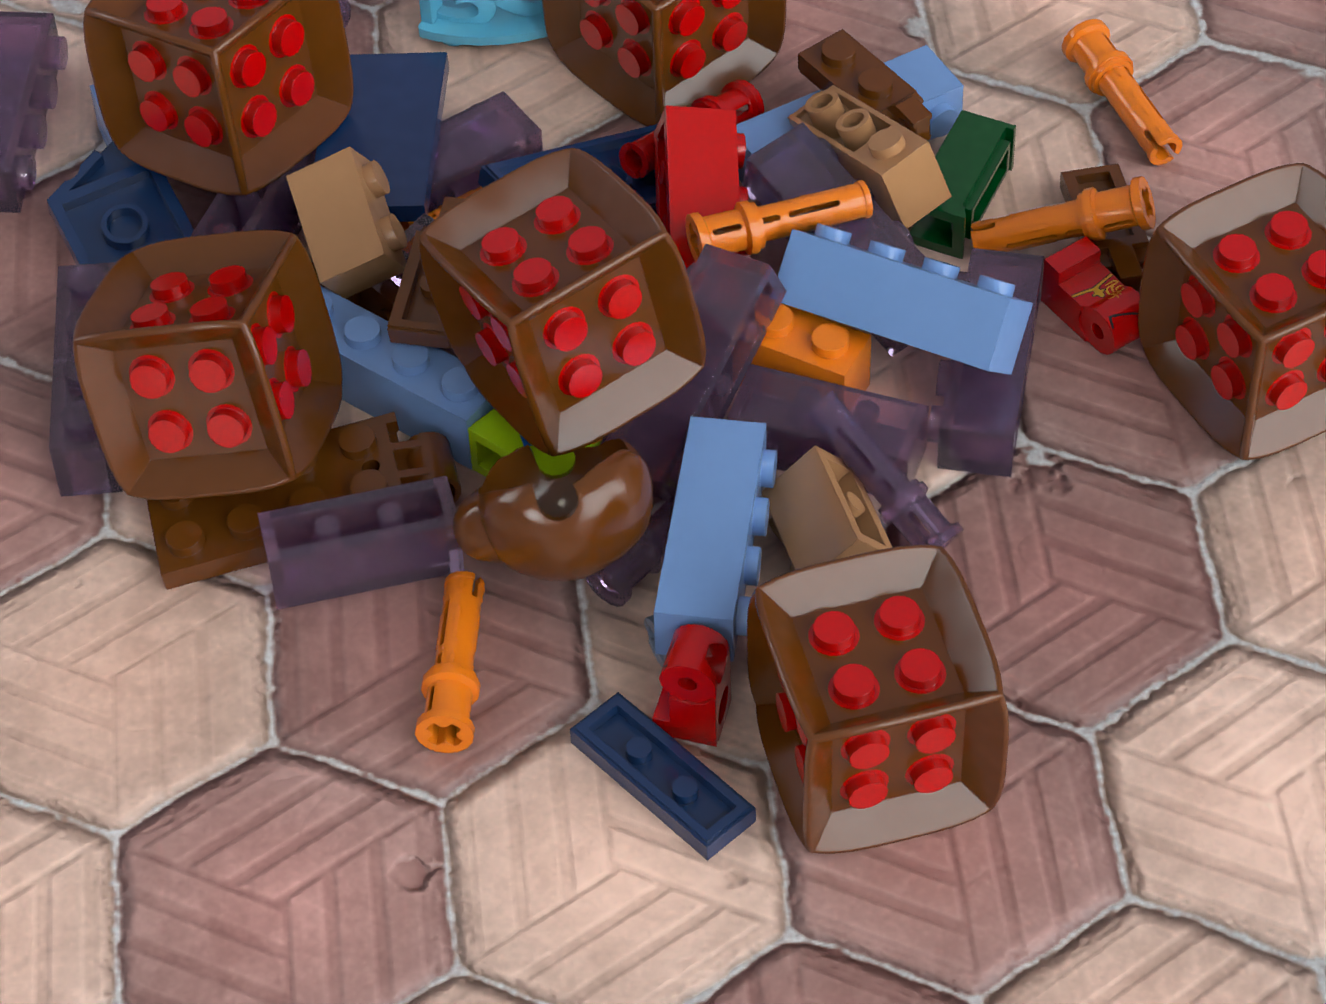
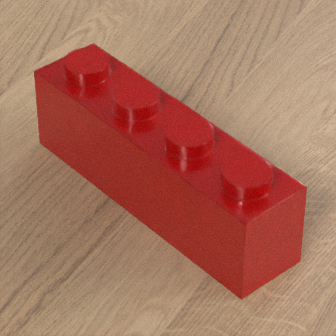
(696, 168)

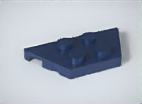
(115, 209)

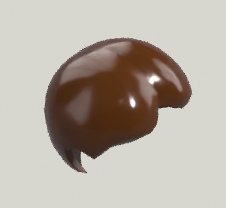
(558, 523)

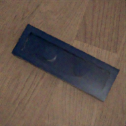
(663, 775)

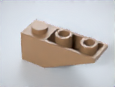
(879, 152)

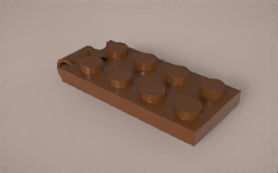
(224, 533)

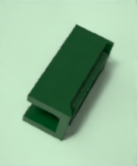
(973, 165)

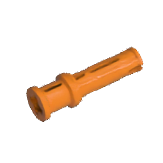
(1110, 75)
(1089, 215)
(745, 227)
(451, 682)

